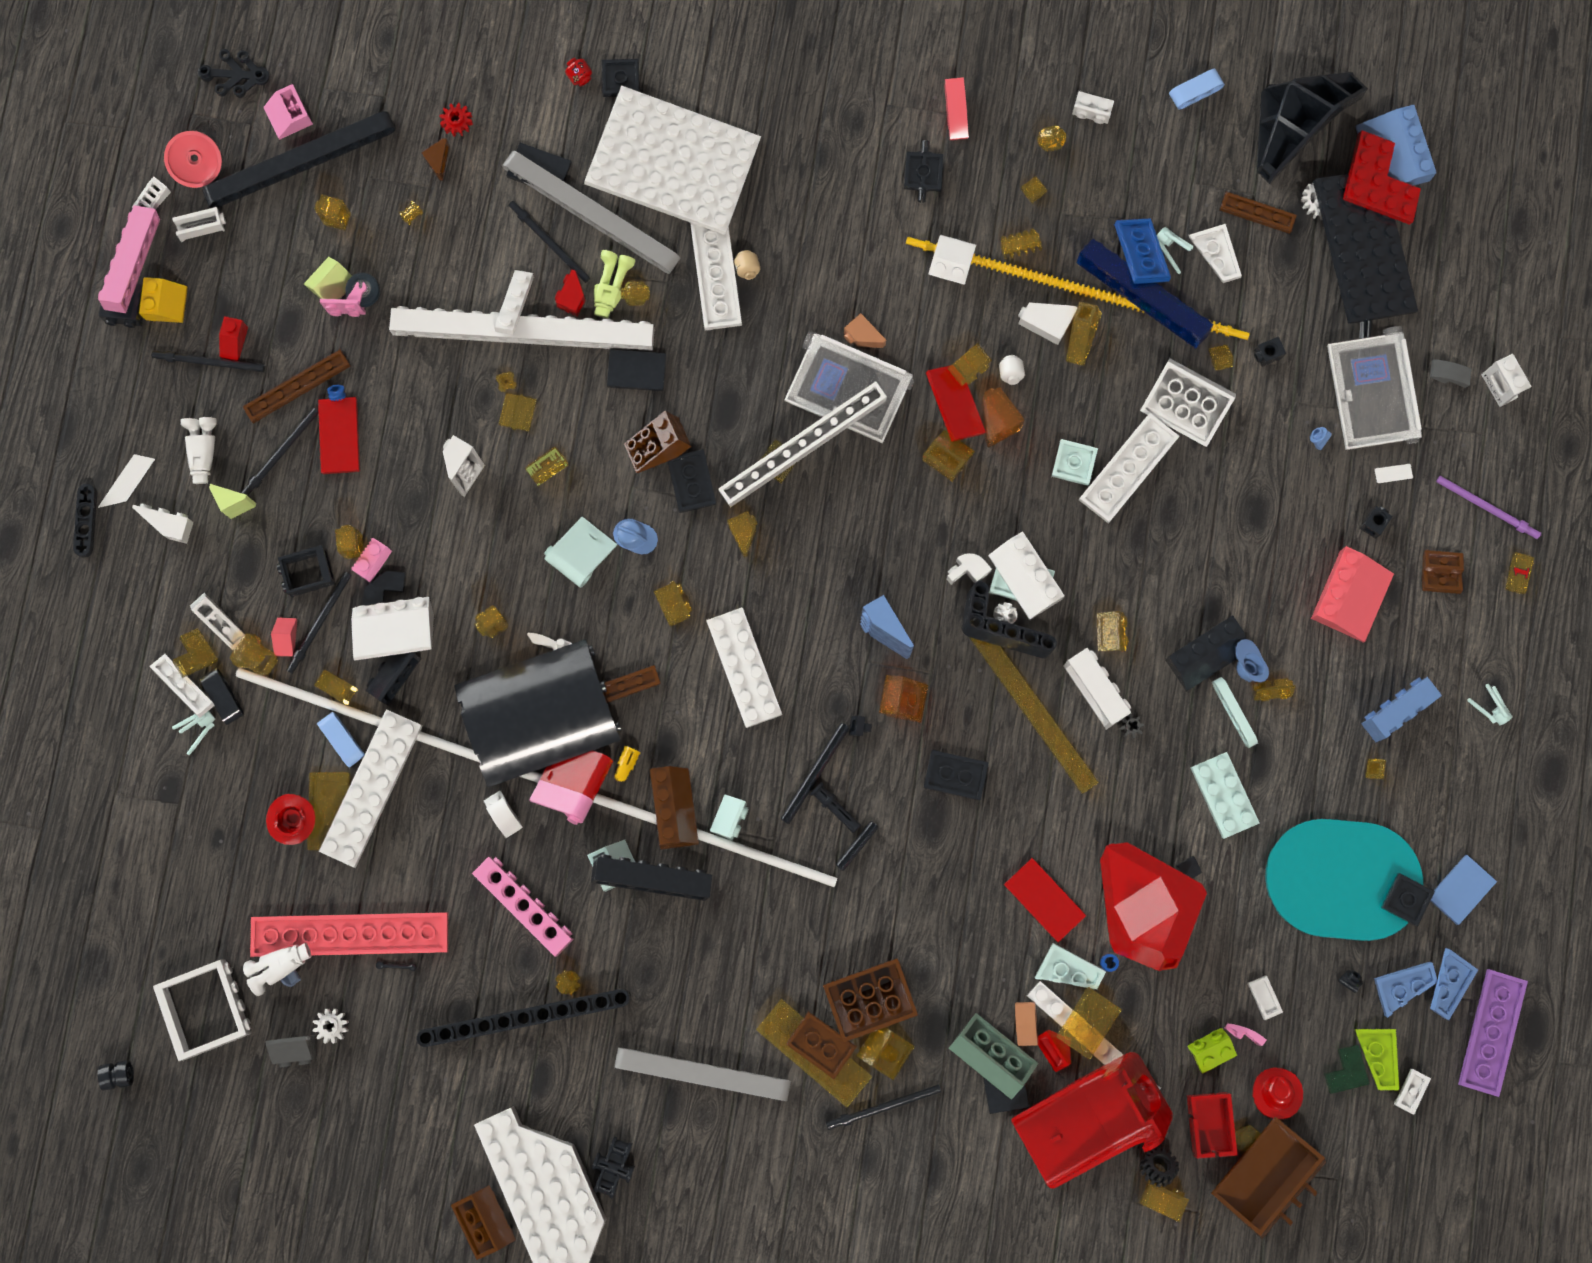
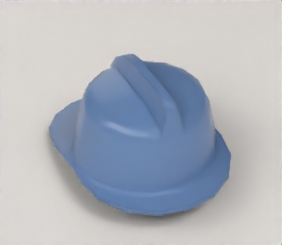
(635, 536)
(1250, 662)

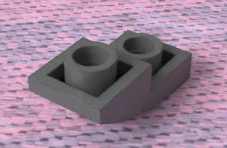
(1450, 372)

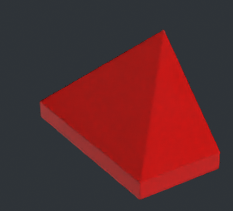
(1054, 1050)

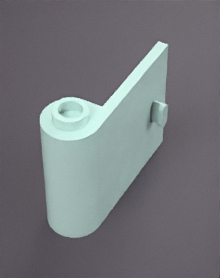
(578, 553)

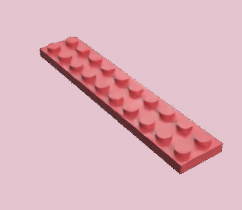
(352, 933)

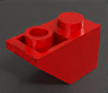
(571, 296)

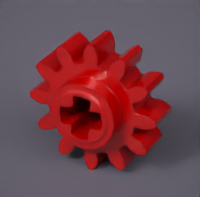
(456, 113)

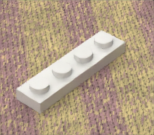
(514, 302)
(182, 687)

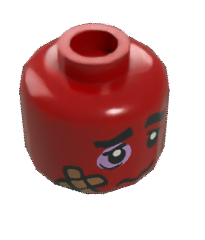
(578, 72)

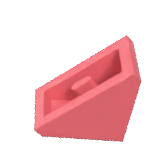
(284, 636)

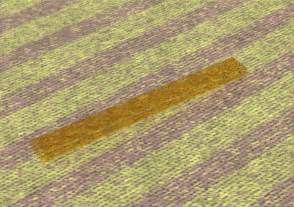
(1037, 715)

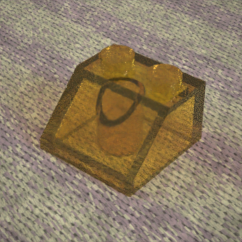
(885, 1052)

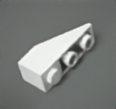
(171, 526)

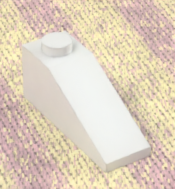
(217, 621)

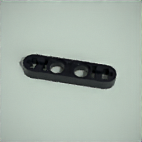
(85, 520)

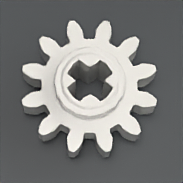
(328, 1033)

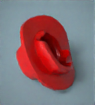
(290, 819)
(1277, 1093)

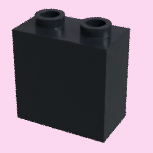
(131, 317)

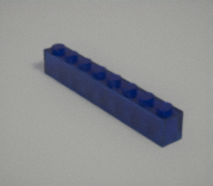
(1147, 296)

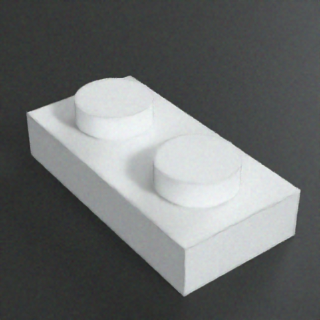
(1412, 1091)

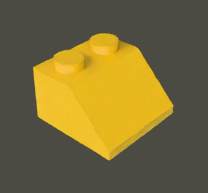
(162, 300)

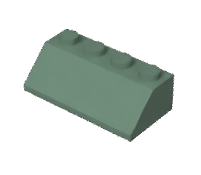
(993, 1056)

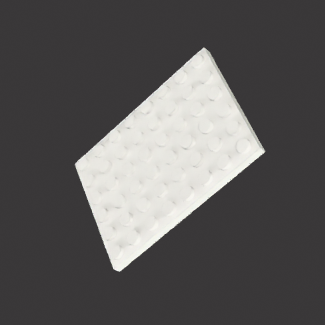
(672, 160)

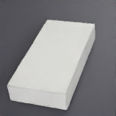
(1265, 997)

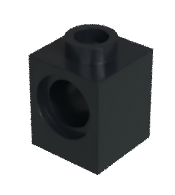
(1275, 346)
(1371, 527)

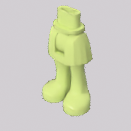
(607, 296)

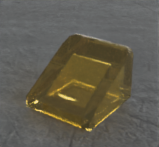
(1221, 357)

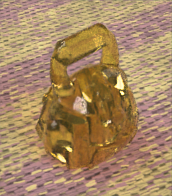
(250, 654)

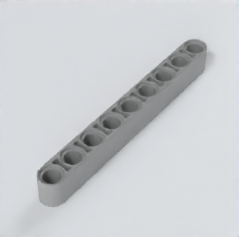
(702, 1074)

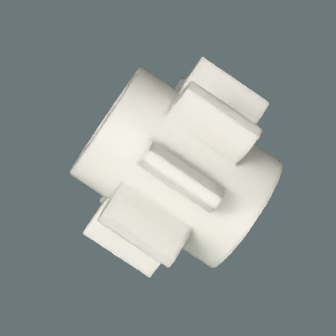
(1005, 613)

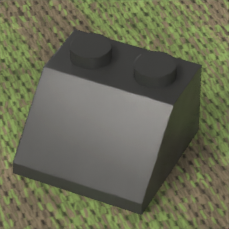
(292, 1050)

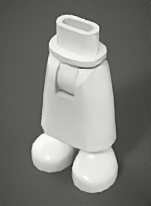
(200, 447)
(276, 966)

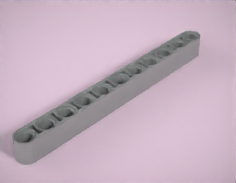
(592, 212)

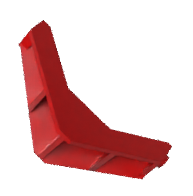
(1148, 906)

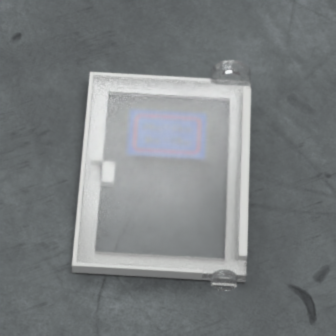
(836, 373)
(1375, 390)

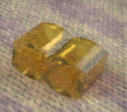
(970, 364)

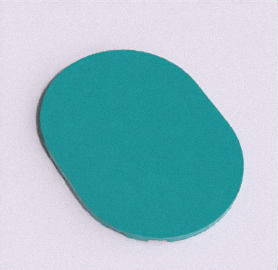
(1335, 877)

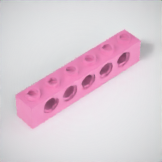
(484, 875)

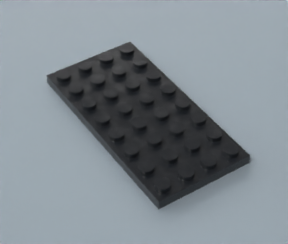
(1364, 256)

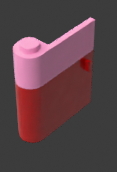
(572, 784)

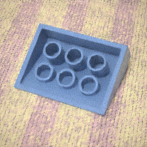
(1411, 155)
(885, 627)

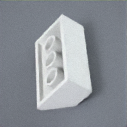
(462, 464)
(1026, 575)

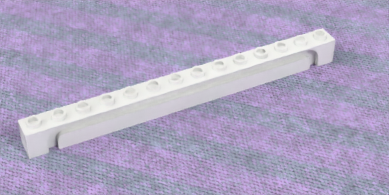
(529, 330)

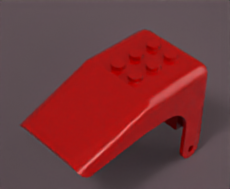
(1094, 1120)

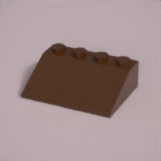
(870, 1000)

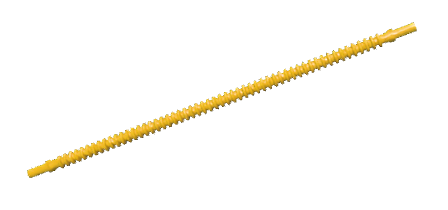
(927, 246)

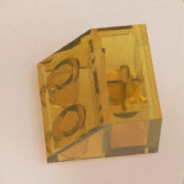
(947, 456)

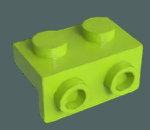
(1212, 1050)

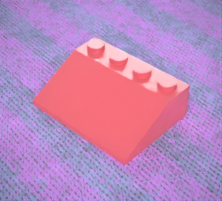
(1353, 594)

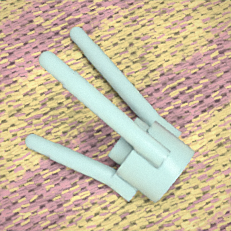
(1167, 237)
(1501, 713)
(205, 720)

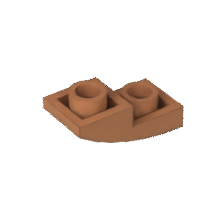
(1026, 1023)

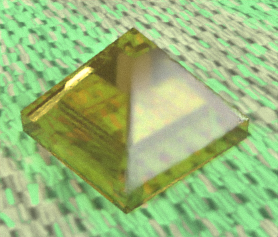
(1375, 769)

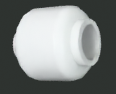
(1011, 369)

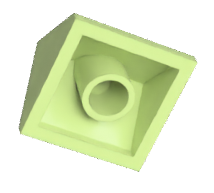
(329, 280)
(231, 502)

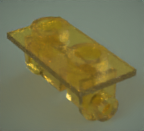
(1282, 689)

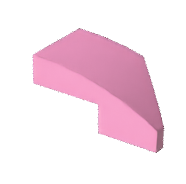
(1239, 1031)

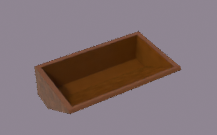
(1269, 1178)

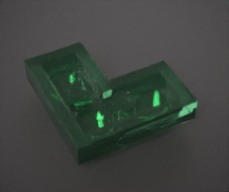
(1352, 1074)

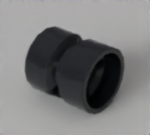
(118, 1075)

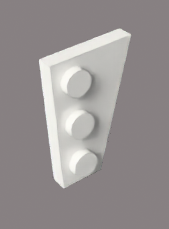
(1218, 252)

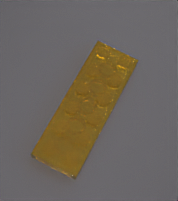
(780, 1026)

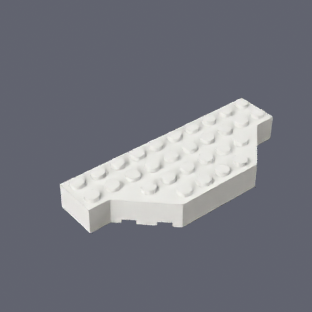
(543, 1189)

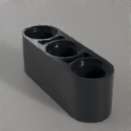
(222, 696)

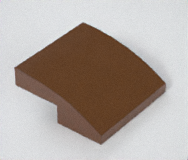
(1442, 572)

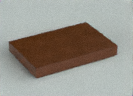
(821, 1045)

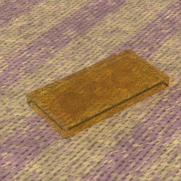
(326, 796)

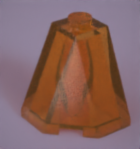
(1000, 416)

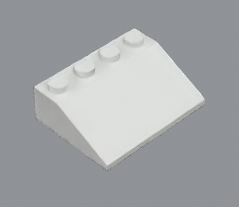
(1188, 402)
(392, 628)

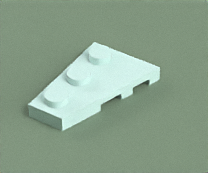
(1069, 969)

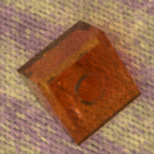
(903, 698)

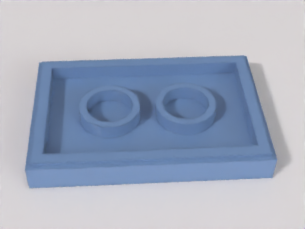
(1462, 889)

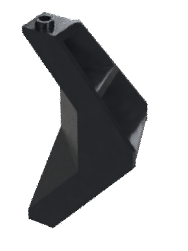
(1298, 111)

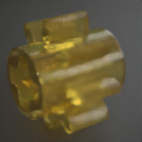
(567, 982)

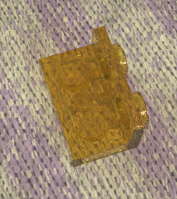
(672, 603)
(1111, 631)

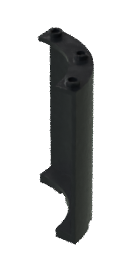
(536, 713)

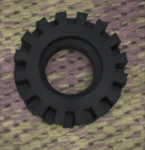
(1155, 1175)

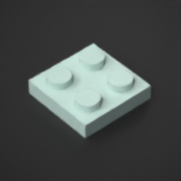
(1074, 462)

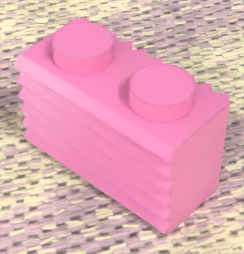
(371, 560)

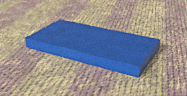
(1142, 251)

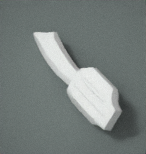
(545, 641)

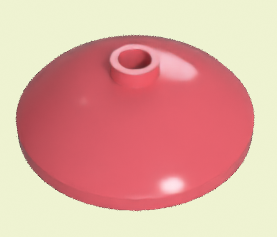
(183, 168)

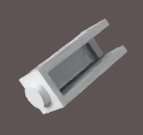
(199, 223)

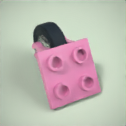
(361, 292)

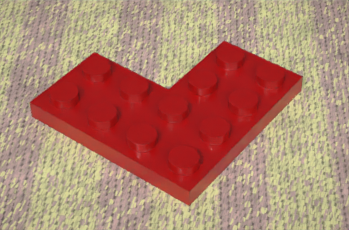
(1372, 187)

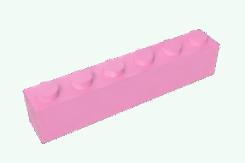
(129, 259)

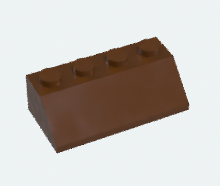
(674, 807)

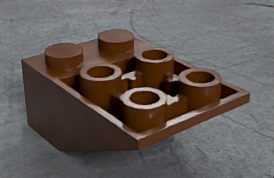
(657, 442)

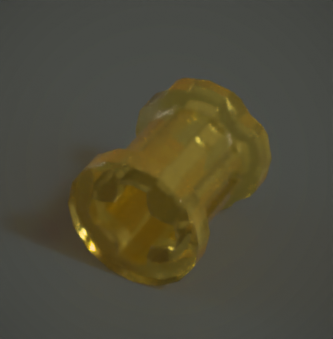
(410, 213)

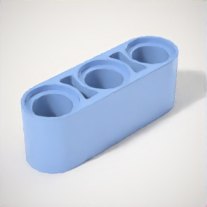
(1196, 89)
(341, 739)

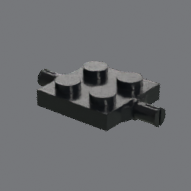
(923, 171)

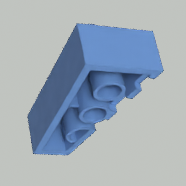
(1401, 709)

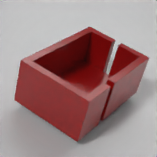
(1212, 1125)

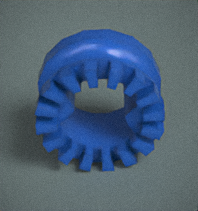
(336, 392)
(1104, 965)

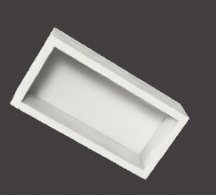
(1097, 688)

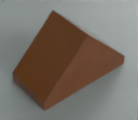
(437, 156)

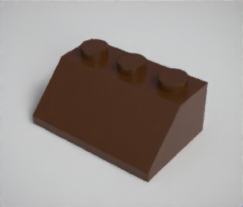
(483, 1222)

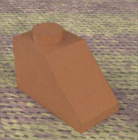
(863, 334)

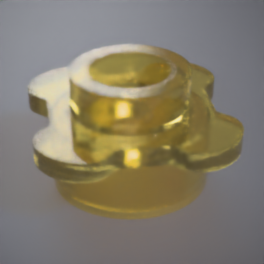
(501, 380)

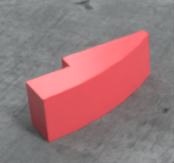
(956, 108)

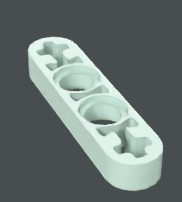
(1234, 712)

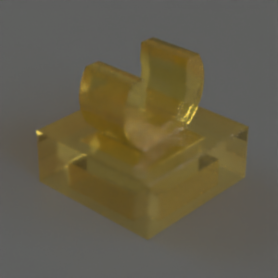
(1033, 189)

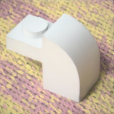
(970, 564)
(502, 814)

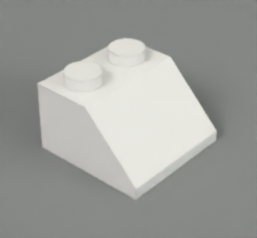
(952, 259)

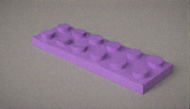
(1493, 1033)

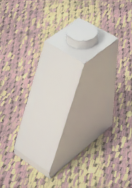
(1047, 319)

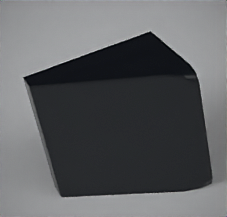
(1189, 867)

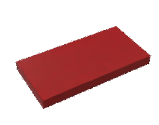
(955, 405)
(339, 435)
(1044, 900)

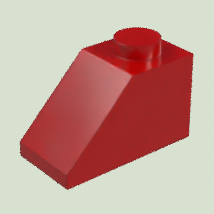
(232, 338)

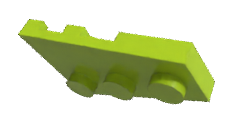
(1381, 1055)

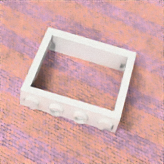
(173, 1023)

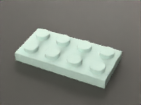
(1224, 795)

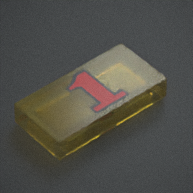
(1519, 573)

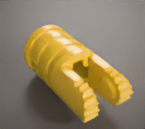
(626, 763)

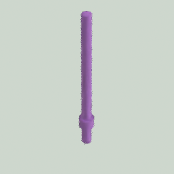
(1521, 526)

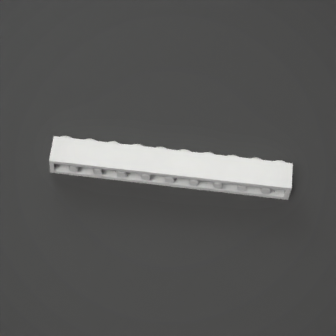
(803, 444)

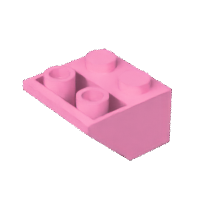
(287, 112)

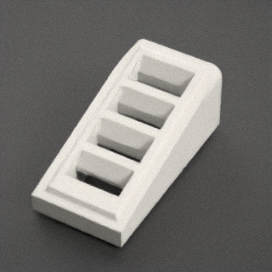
(150, 188)

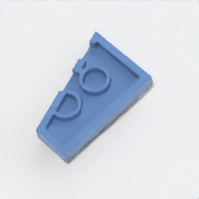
(1452, 983)
(1401, 986)

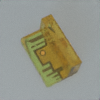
(546, 466)

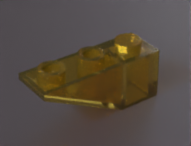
(1082, 332)

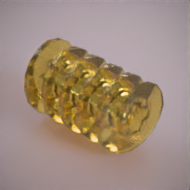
(1020, 242)

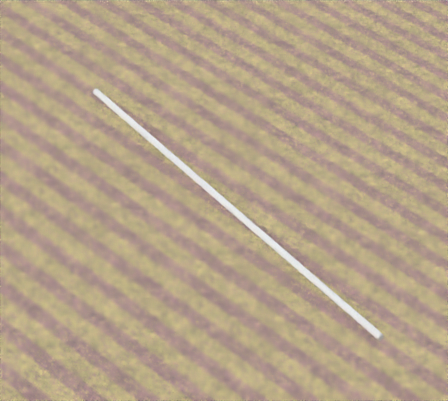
(534, 776)

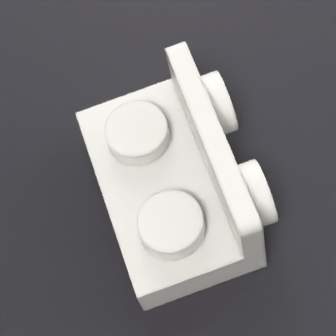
(1093, 107)

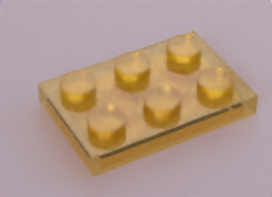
(1088, 1023)

